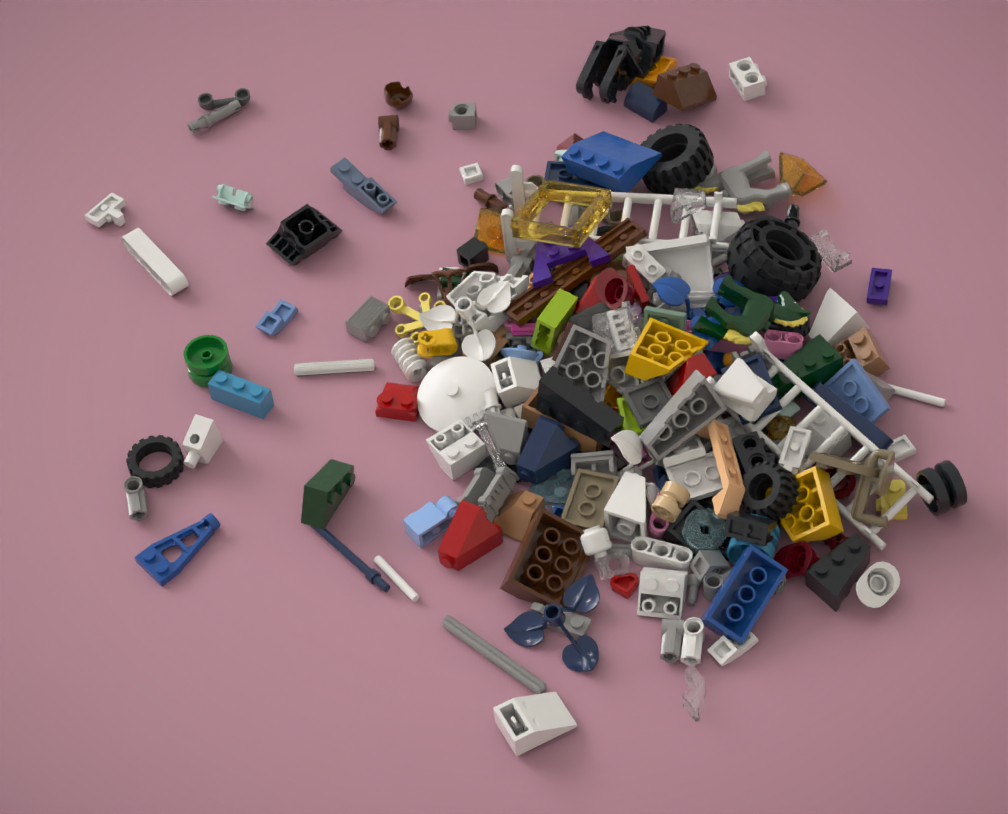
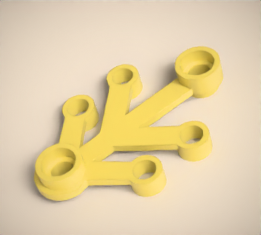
(398, 300)

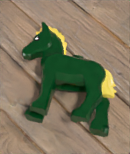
(757, 313)

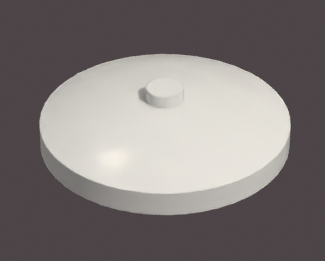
(453, 391)

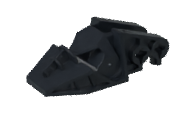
(620, 60)

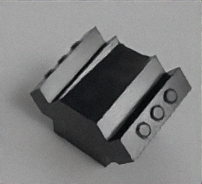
(302, 234)

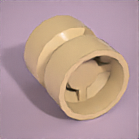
(671, 499)

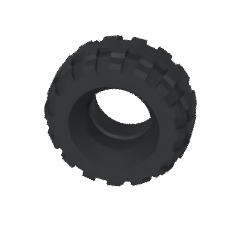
(774, 258)

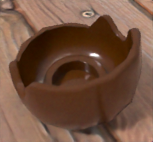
(397, 96)

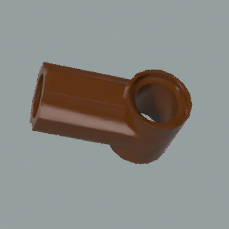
(388, 131)

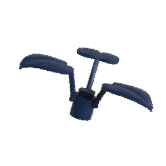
(529, 626)

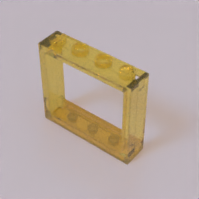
(596, 198)

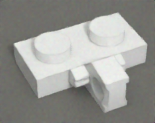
(108, 211)

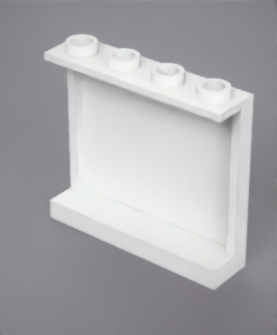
(687, 257)

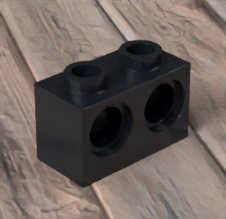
(748, 458)

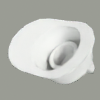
(878, 584)

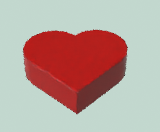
(625, 584)

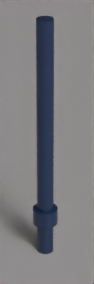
(372, 575)

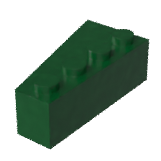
(811, 364)

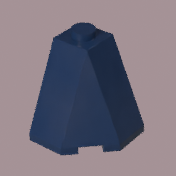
(545, 451)

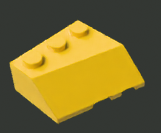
(816, 512)

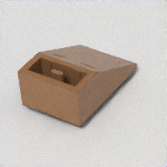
(865, 349)

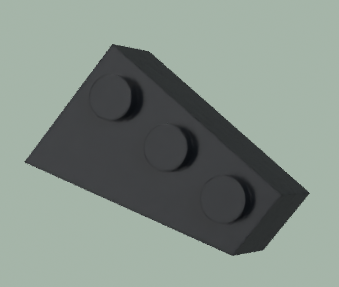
(838, 571)

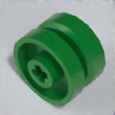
(205, 357)

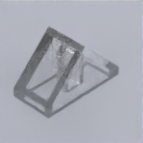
(685, 203)

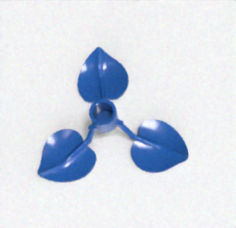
(674, 292)

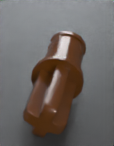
(489, 200)

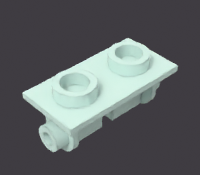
(240, 200)

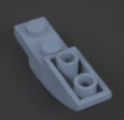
(361, 188)

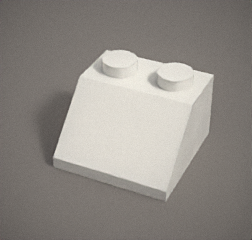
(821, 429)

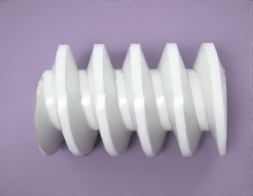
(409, 361)

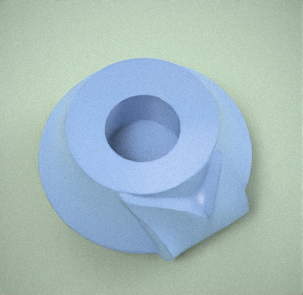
(521, 352)

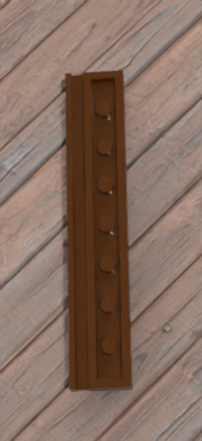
(573, 272)

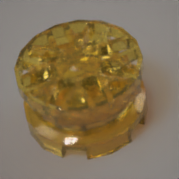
(776, 428)

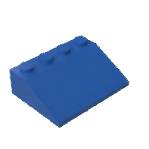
(609, 161)

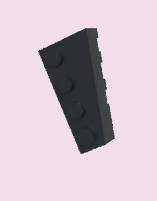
(577, 408)

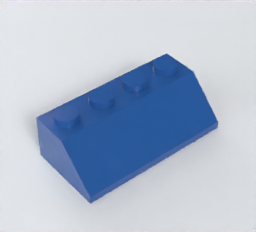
(743, 595)

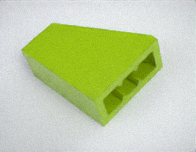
(553, 321)

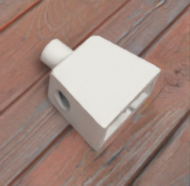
(201, 441)

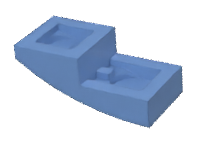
(280, 316)

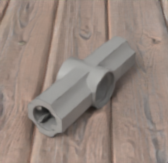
(523, 262)

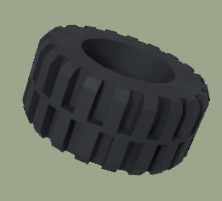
(683, 162)

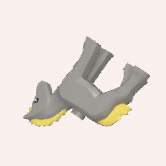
(736, 183)

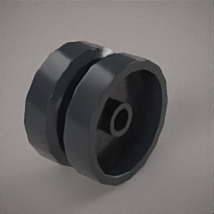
(945, 485)

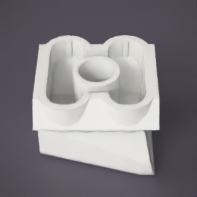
(744, 391)

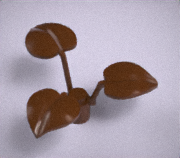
(452, 272)

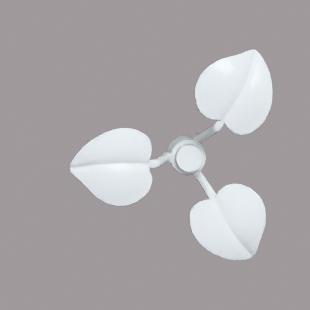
(481, 344)
(631, 448)

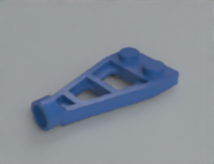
(159, 567)

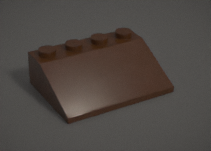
(546, 560)

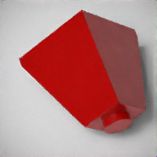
(468, 537)

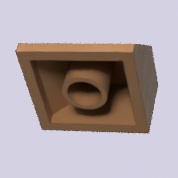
(517, 513)

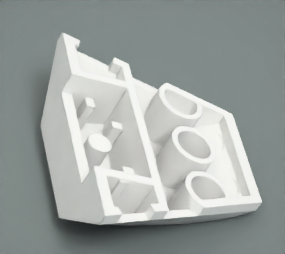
(474, 284)

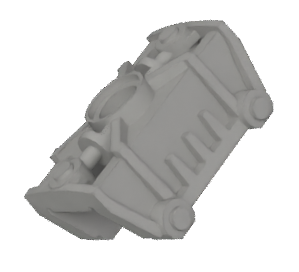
(489, 489)

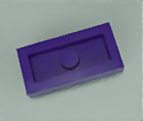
(879, 286)

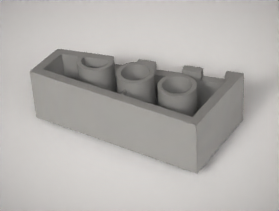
(682, 416)

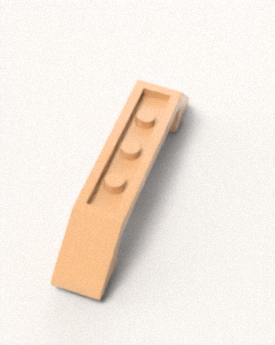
(733, 490)

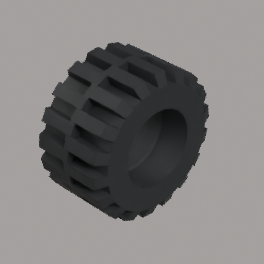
(781, 497)

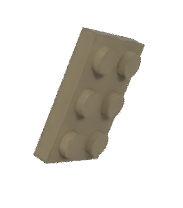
(588, 498)

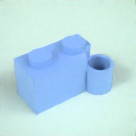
(430, 521)

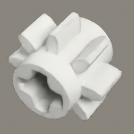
(462, 329)

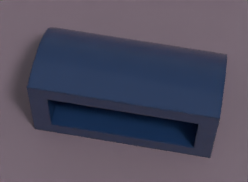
(642, 102)

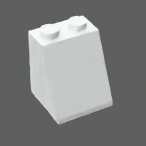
(627, 509)

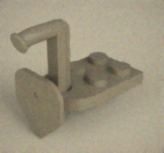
(869, 474)

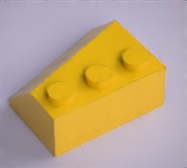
(661, 350)

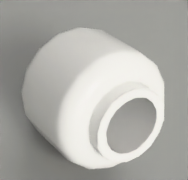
(596, 541)

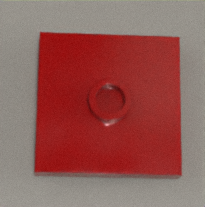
(639, 291)

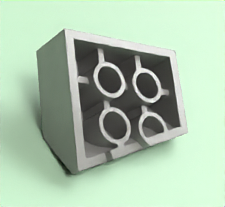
(585, 361)

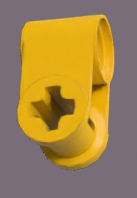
(438, 342)

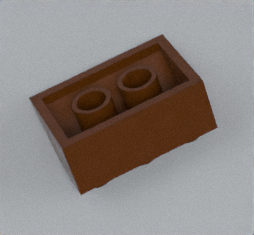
(685, 87)

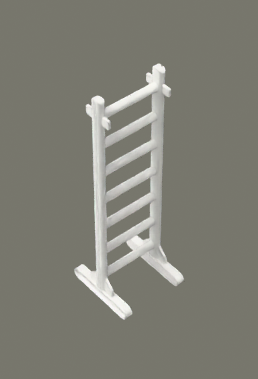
(523, 190)
(774, 366)

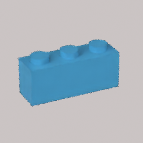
(241, 394)

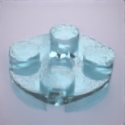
(703, 518)

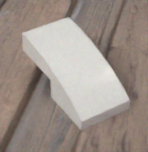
(727, 651)

